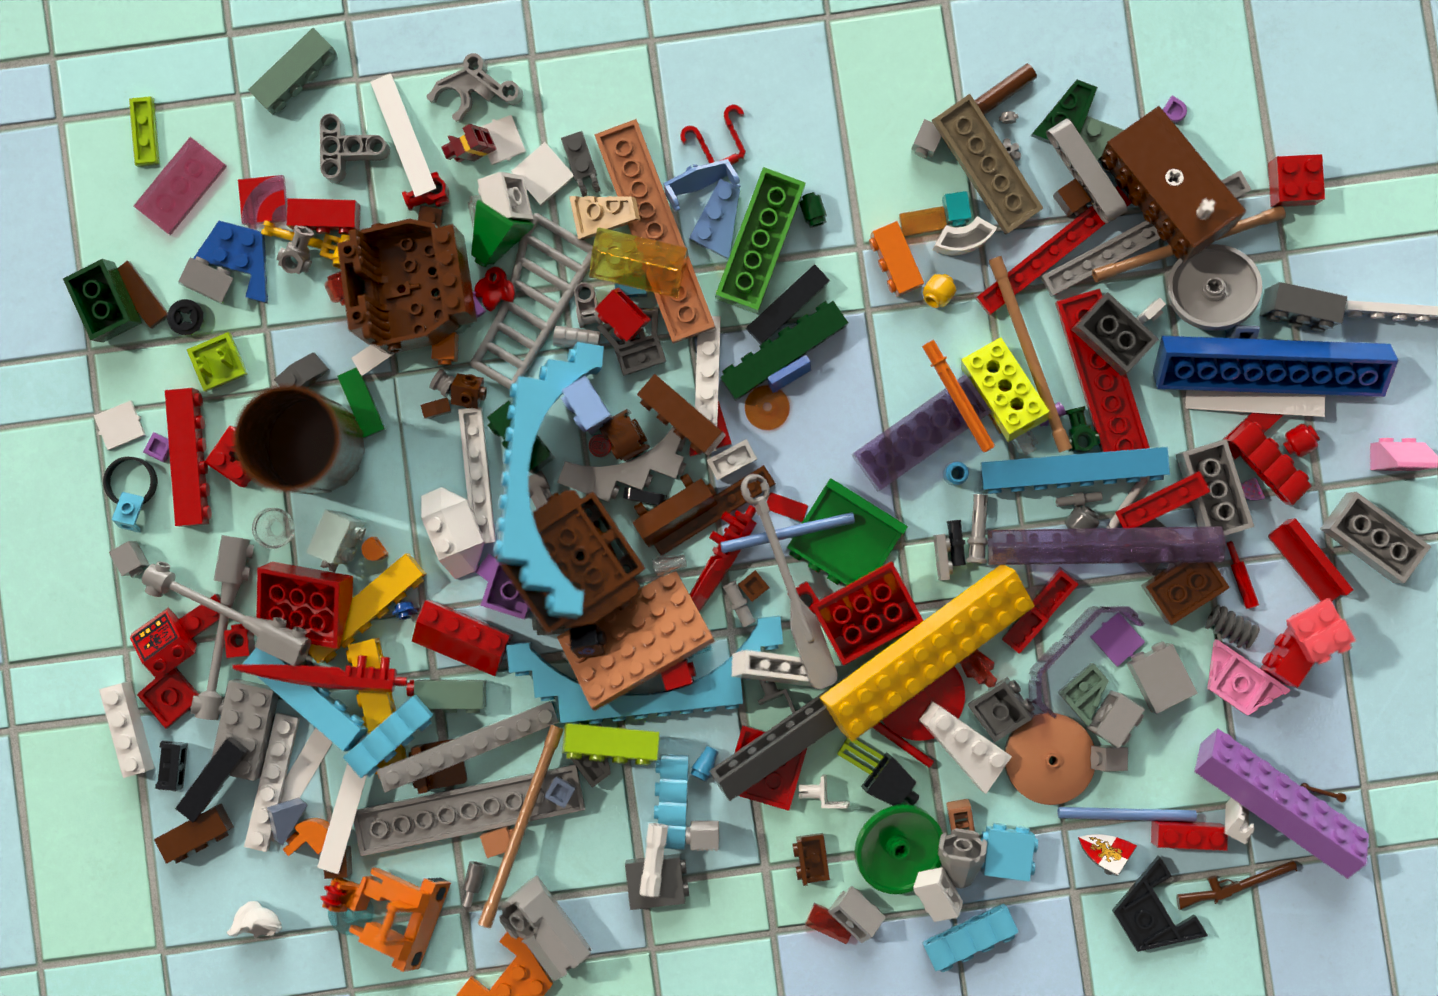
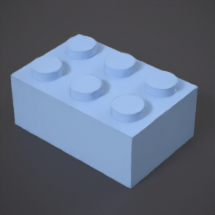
(586, 403)

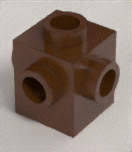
(468, 391)

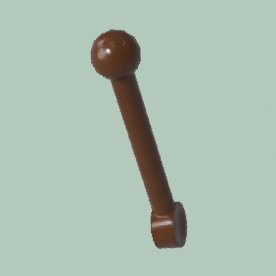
(1339, 797)

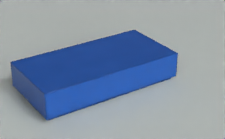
(789, 373)

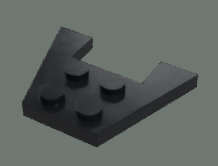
(1146, 918)

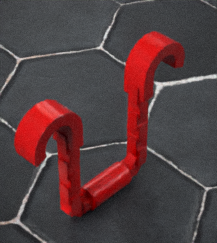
(732, 158)

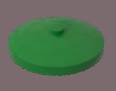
(897, 847)

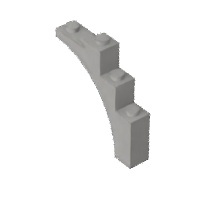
(634, 473)

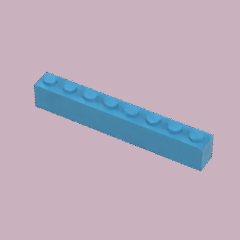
(1075, 468)

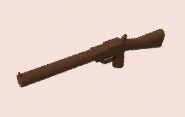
(1219, 893)

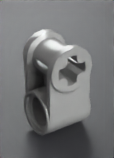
(586, 307)

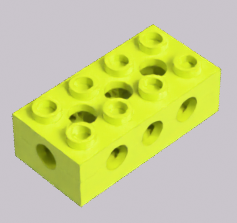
(1011, 376)

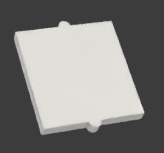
(505, 139)
(119, 425)

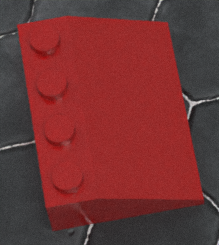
(306, 600)
(867, 613)

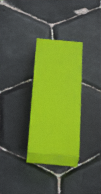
(144, 131)

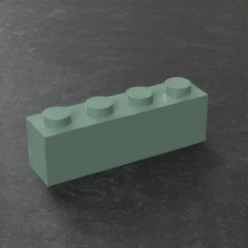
(293, 71)

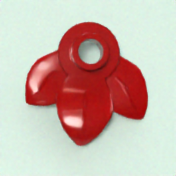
(494, 291)

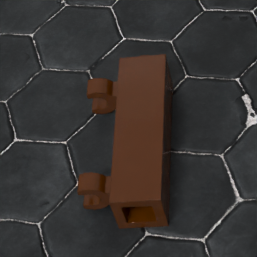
(675, 511)

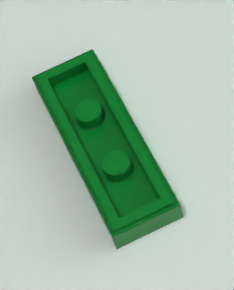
(361, 402)

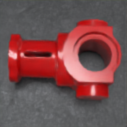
(429, 198)

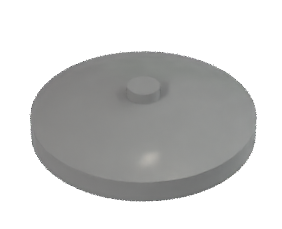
(1215, 288)

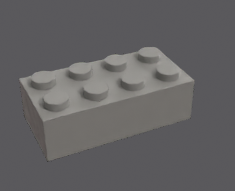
(1226, 502)
(1375, 537)
(249, 719)

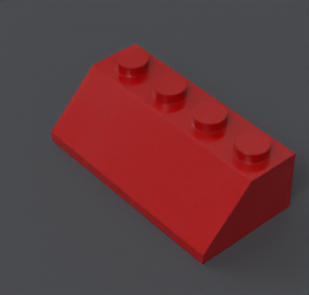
(461, 637)

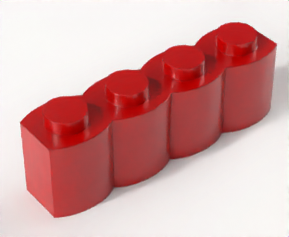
(1269, 463)

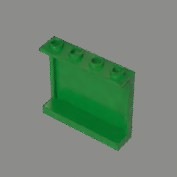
(850, 549)

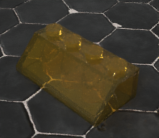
(638, 262)

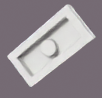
(731, 459)

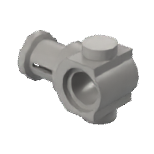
(298, 250)

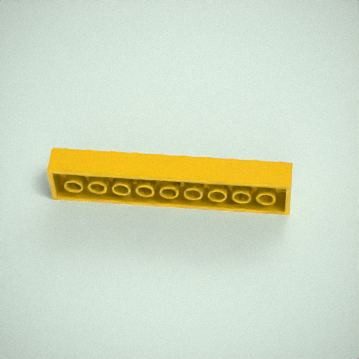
(927, 651)

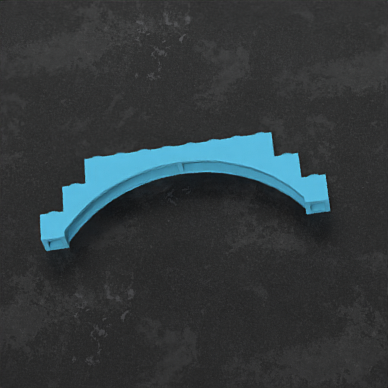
(518, 536)
(707, 692)

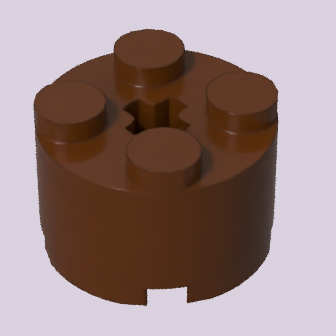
(625, 436)

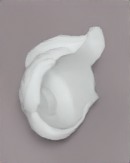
(255, 920)

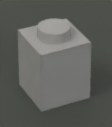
(926, 140)
(129, 559)
(1109, 758)

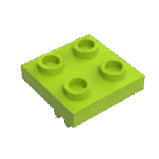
(217, 361)

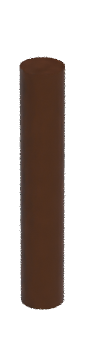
(1006, 88)

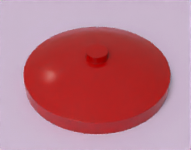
(946, 691)

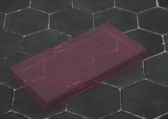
(180, 186)

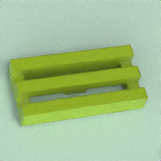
(845, 746)

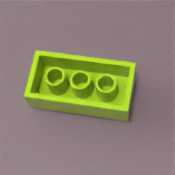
(610, 743)

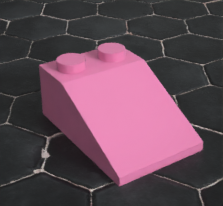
(1401, 456)

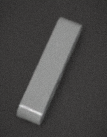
(1086, 170)

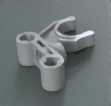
(476, 80)

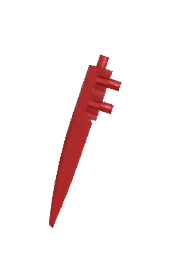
(719, 564)
(353, 678)

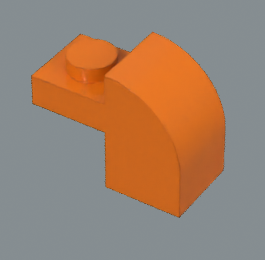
(310, 831)

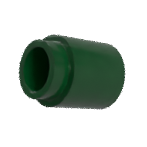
(813, 209)

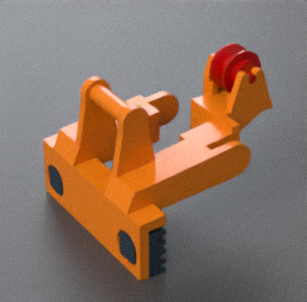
(422, 902)

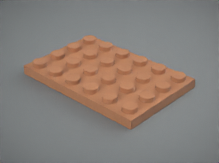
(641, 641)

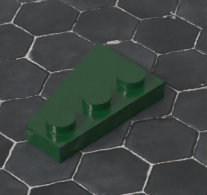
(1072, 106)

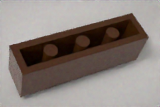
(682, 415)

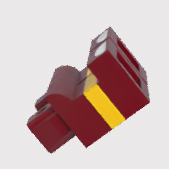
(471, 146)

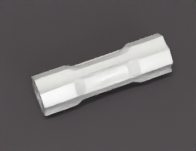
(653, 859)

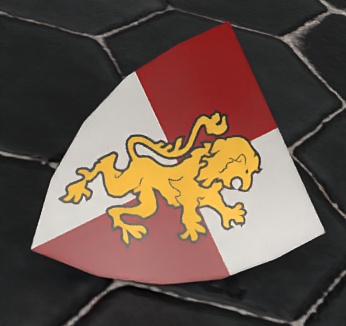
(1107, 851)

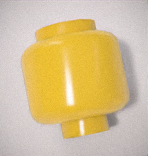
(939, 290)

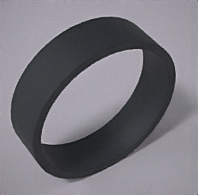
(108, 473)

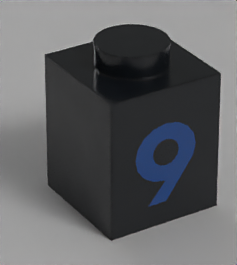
(587, 640)

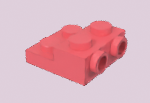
(1321, 632)

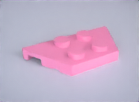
(1241, 681)

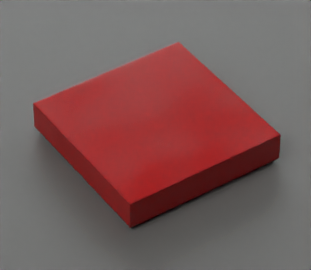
(168, 697)

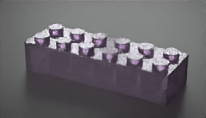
(916, 436)

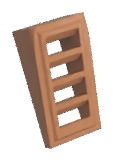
(959, 810)

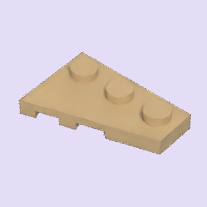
(602, 212)

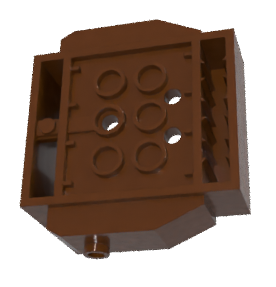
(401, 255)
(564, 533)

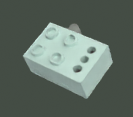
(336, 539)

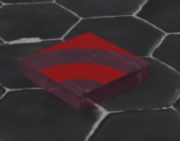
(263, 199)

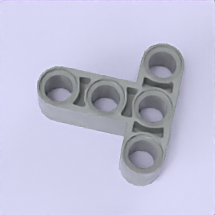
(344, 145)

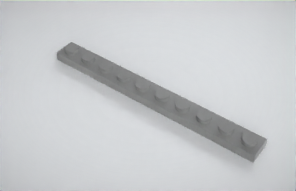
(1119, 247)

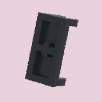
(172, 765)

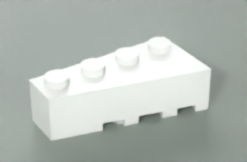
(971, 751)

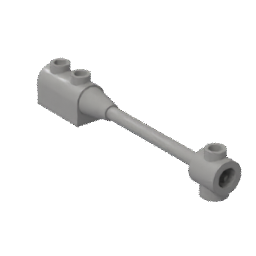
(231, 572)
(272, 635)

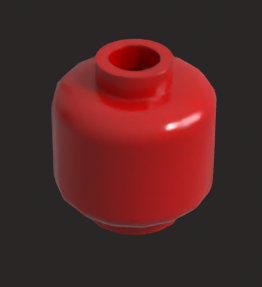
(1301, 440)

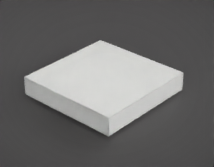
(543, 173)

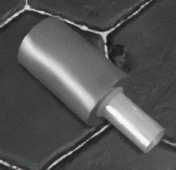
(473, 881)

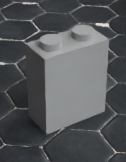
(1161, 677)

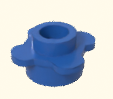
(404, 610)

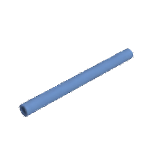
(788, 532)
(1127, 814)

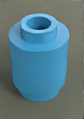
(962, 470)

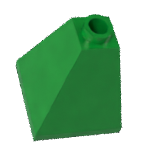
(495, 234)

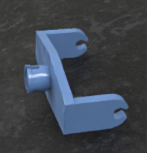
(699, 178)

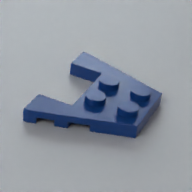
(240, 251)

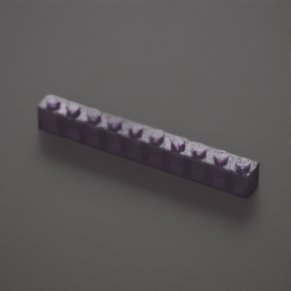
(1106, 545)

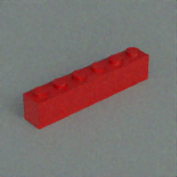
(187, 457)

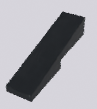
(788, 304)
(212, 778)

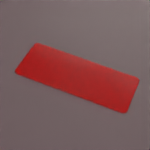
(786, 507)

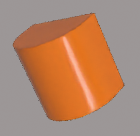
(373, 549)

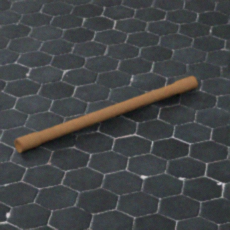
(1111, 270)
(1001, 276)
(491, 906)

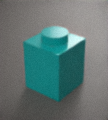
(957, 208)

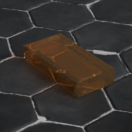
(922, 221)

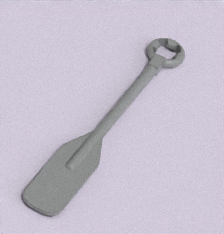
(803, 623)

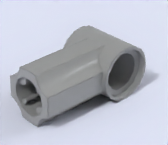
(538, 489)

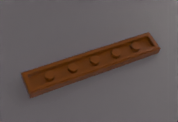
(727, 501)

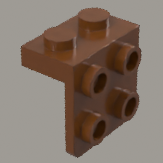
(449, 776)

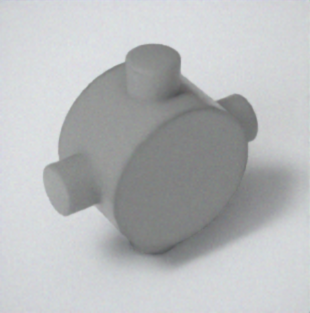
(1008, 117)

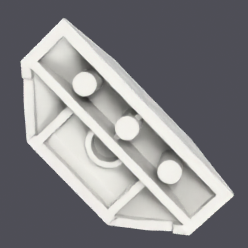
(452, 531)

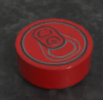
(599, 446)

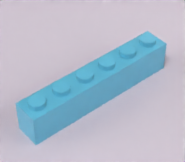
(315, 706)

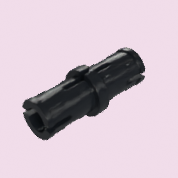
(956, 542)

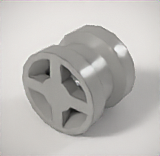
(442, 382)

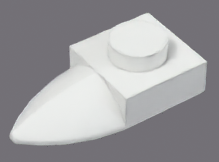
(1152, 312)

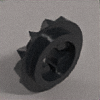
(175, 318)

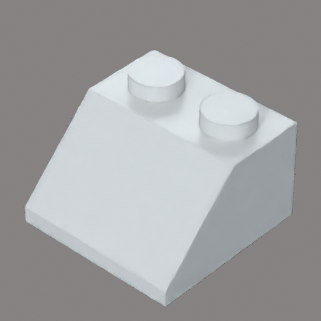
(506, 195)

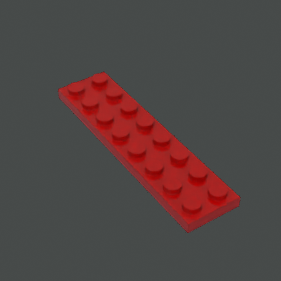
(1104, 390)

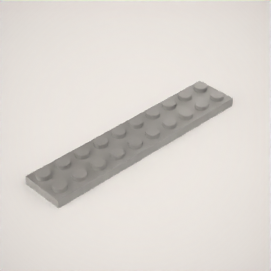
(459, 812)

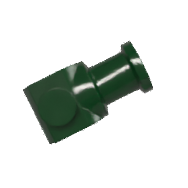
(1081, 428)

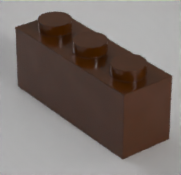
(190, 836)

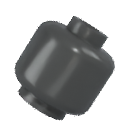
(1082, 518)

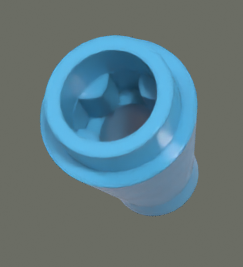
(704, 764)

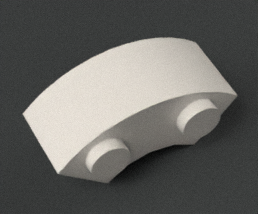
(964, 239)

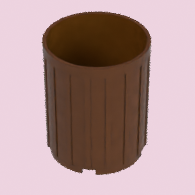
(297, 441)

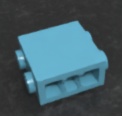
(1009, 852)

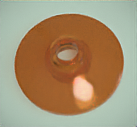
(766, 419)

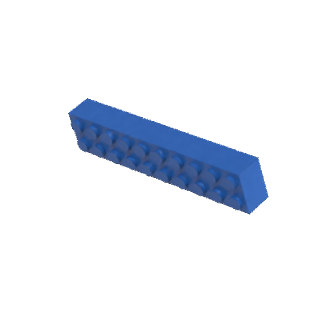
(1274, 366)

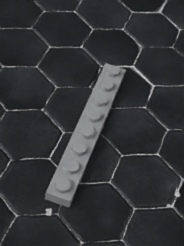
(467, 746)

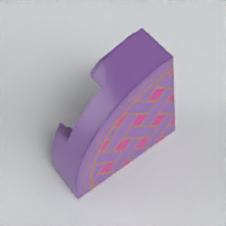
(1252, 490)

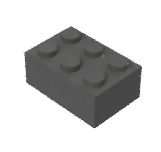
(1303, 306)
(1114, 334)

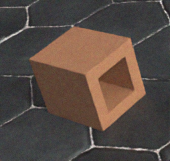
(496, 840)

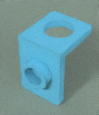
(128, 511)

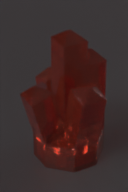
(979, 667)

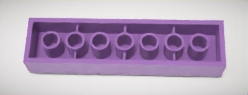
(1282, 803)

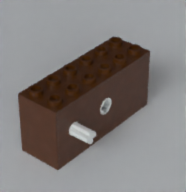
(1171, 184)

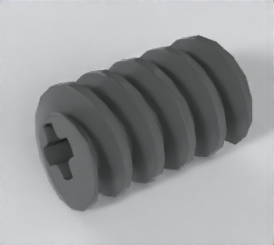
(1233, 626)

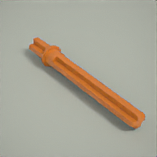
(958, 396)

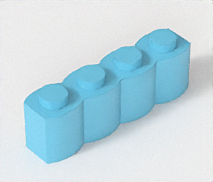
(388, 736)
(672, 798)
(969, 937)

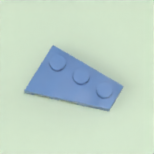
(717, 220)

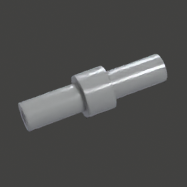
(1078, 499)

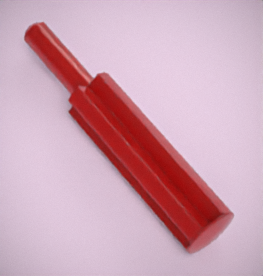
(1242, 578)

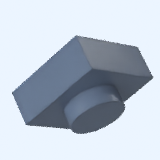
(560, 792)

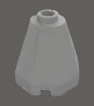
(962, 856)

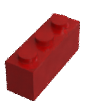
(324, 215)
(1189, 835)

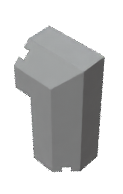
(544, 928)

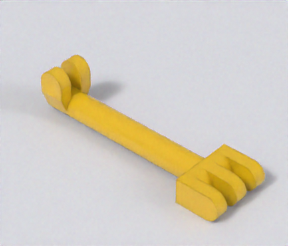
(325, 245)

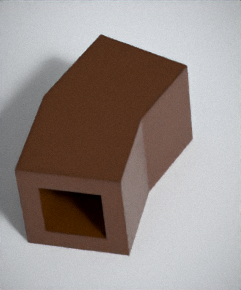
(435, 408)

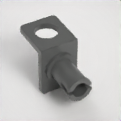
(771, 693)

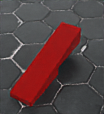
(1045, 604)

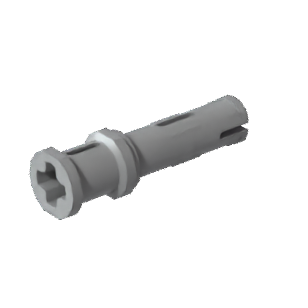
(977, 540)

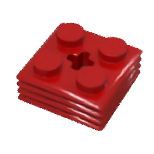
(223, 461)

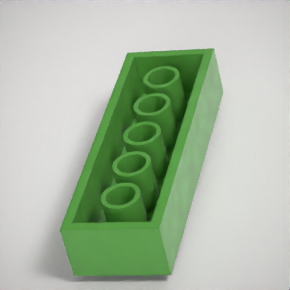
(760, 240)

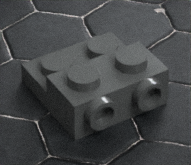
(1002, 709)

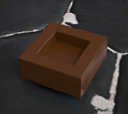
(431, 215)
(753, 585)

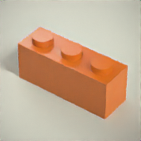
(896, 259)

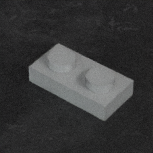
(944, 567)

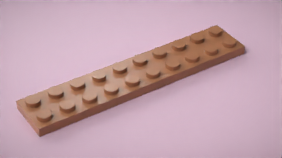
(636, 177)

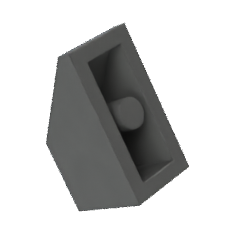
(303, 372)

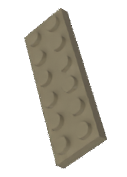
(987, 164)

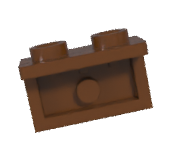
(812, 858)

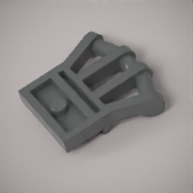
(639, 353)

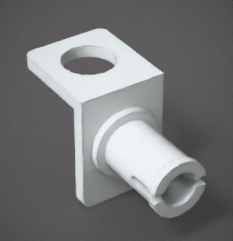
(820, 791)

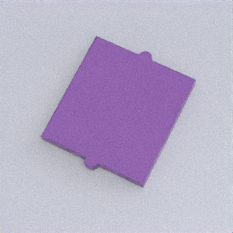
(1117, 639)

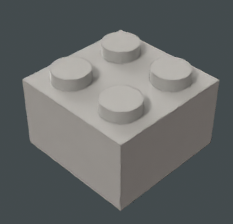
(1116, 719)

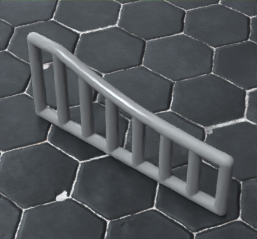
(558, 308)

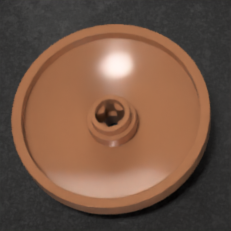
(1030, 752)

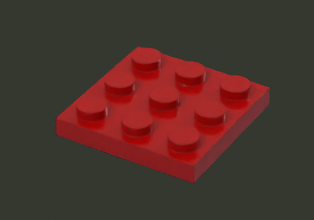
(778, 786)

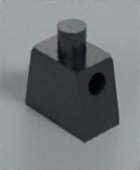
(891, 783)

